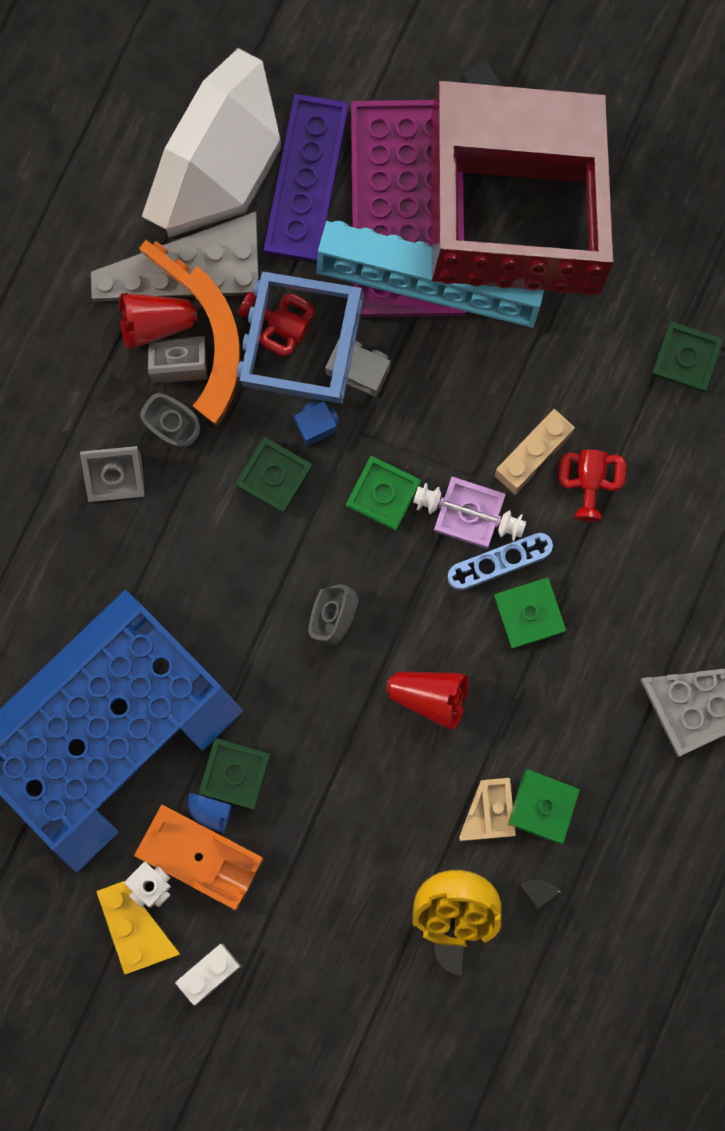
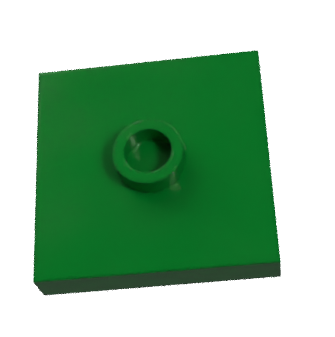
(383, 493)
(529, 613)
(543, 806)

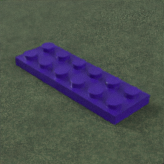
(306, 177)

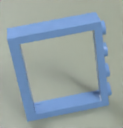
(345, 348)

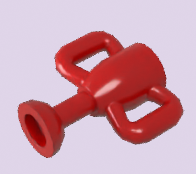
(282, 322)
(591, 478)

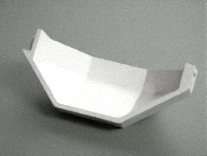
(217, 150)

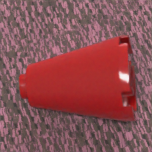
(153, 317)
(431, 694)

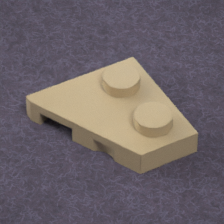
(489, 812)

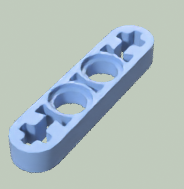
(497, 556)

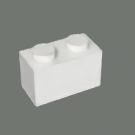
(208, 974)

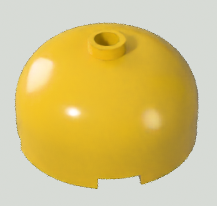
(461, 896)

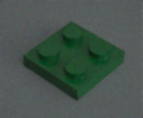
(687, 357)
(273, 475)
(234, 774)

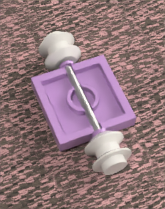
(469, 512)

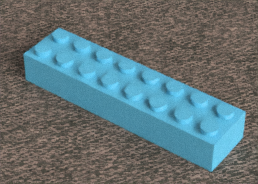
(406, 270)

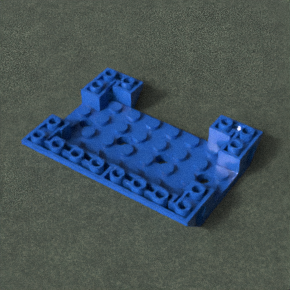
(75, 701)

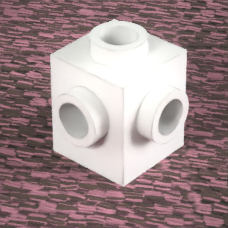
(140, 878)

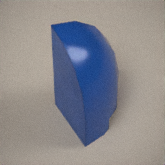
(209, 812)

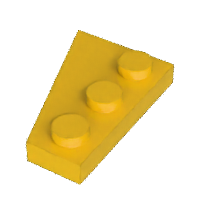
(133, 930)

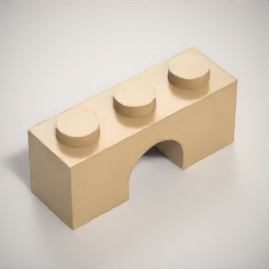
(533, 451)

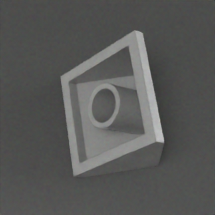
(177, 360)
(113, 473)

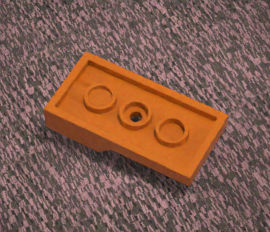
(222, 872)

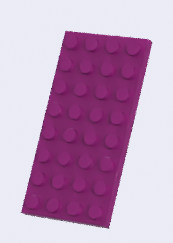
(395, 189)

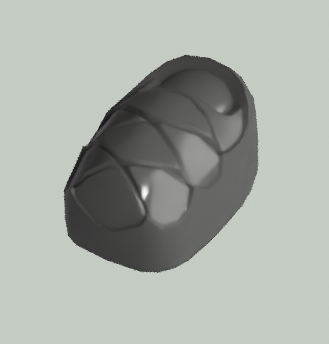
(170, 420)
(333, 613)

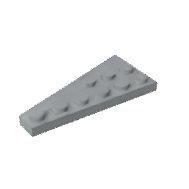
(223, 252)
(689, 707)

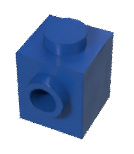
(316, 422)

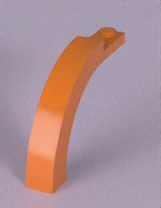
(223, 379)

